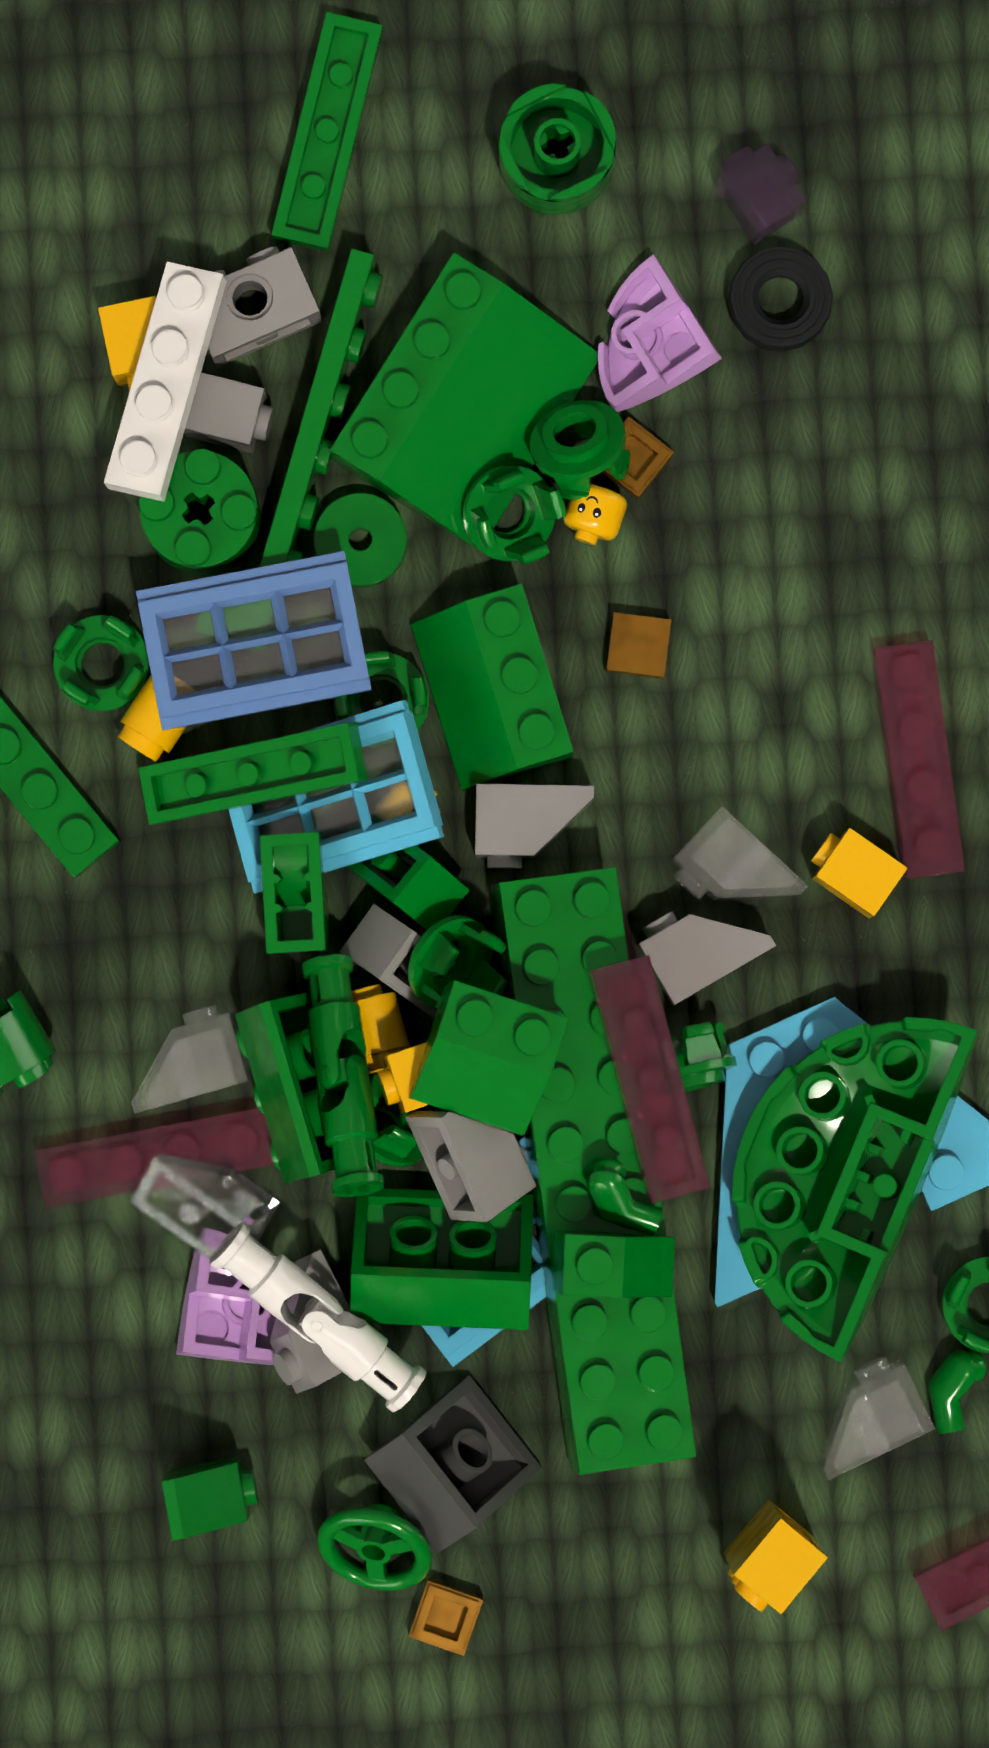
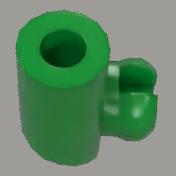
(616, 1202)
(950, 1384)

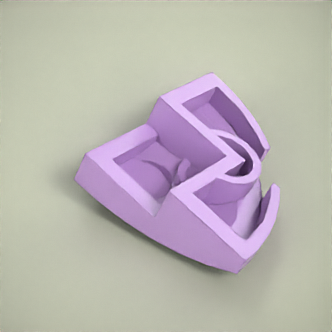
(652, 339)
(222, 1319)

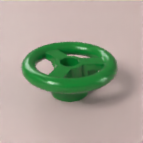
(375, 1535)

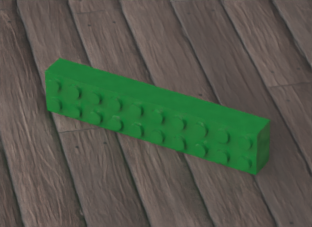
(612, 1355)

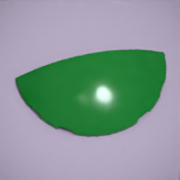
(839, 1168)

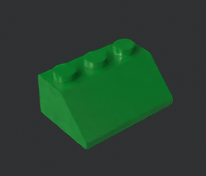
(492, 688)
(286, 1088)
(440, 1271)

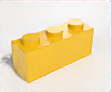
(773, 1559)

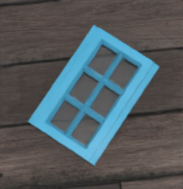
(361, 818)

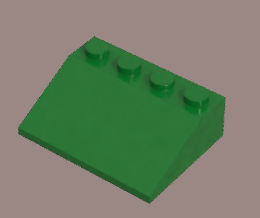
(461, 396)

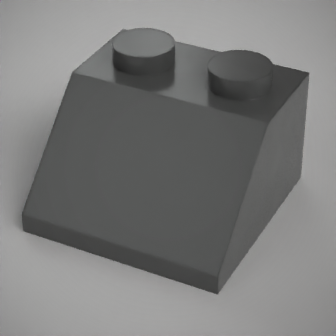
(453, 1464)

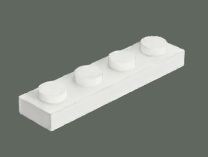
(165, 381)

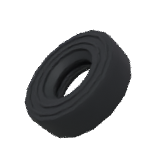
(788, 264)

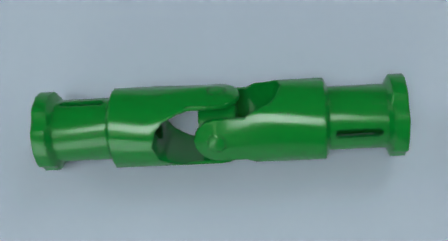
(342, 1067)

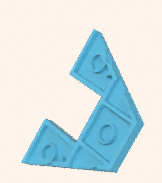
(956, 1171)

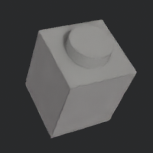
(229, 413)

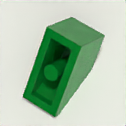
(413, 884)
(613, 1265)
(208, 1497)

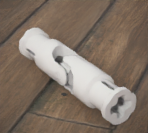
(344, 1338)

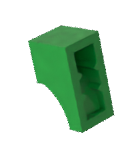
(294, 893)

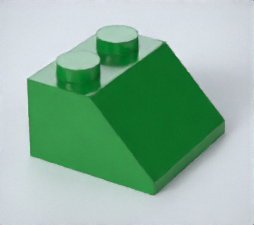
(488, 1057)

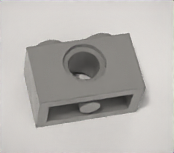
(287, 310)

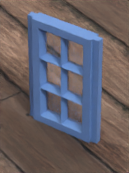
(253, 640)

